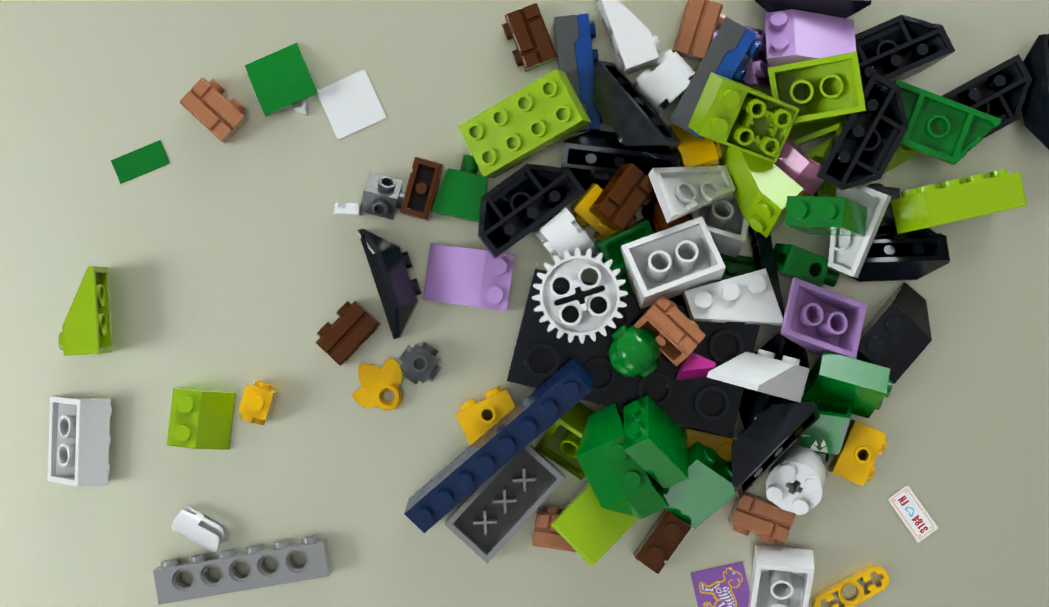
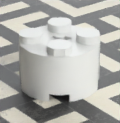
(665, 82)
(563, 234)
(797, 480)

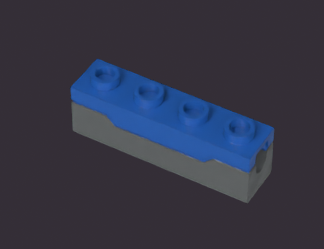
(725, 57)
(578, 61)

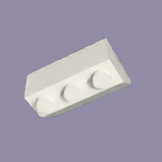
(672, 262)
(79, 440)

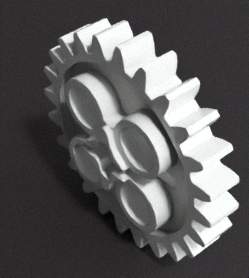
(587, 320)

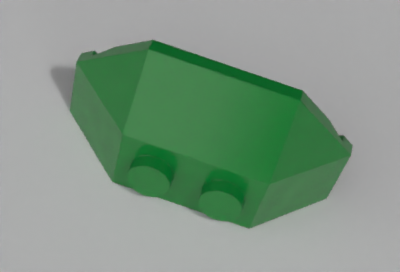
(612, 473)

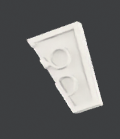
(689, 188)
(849, 252)
(736, 299)

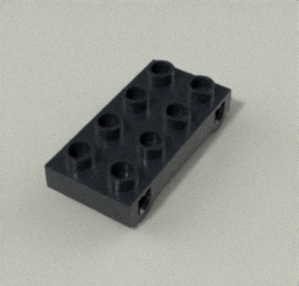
(688, 402)

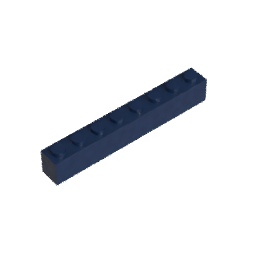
(499, 444)

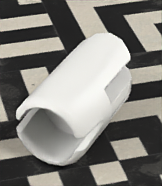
(200, 528)

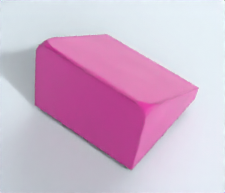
(695, 367)

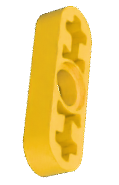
(865, 576)

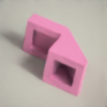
(799, 167)

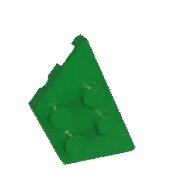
(942, 125)

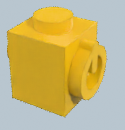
(257, 402)

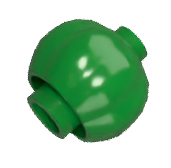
(634, 351)

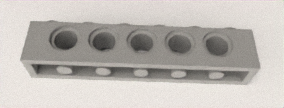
(172, 589)

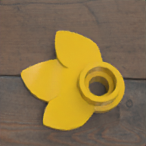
(376, 382)

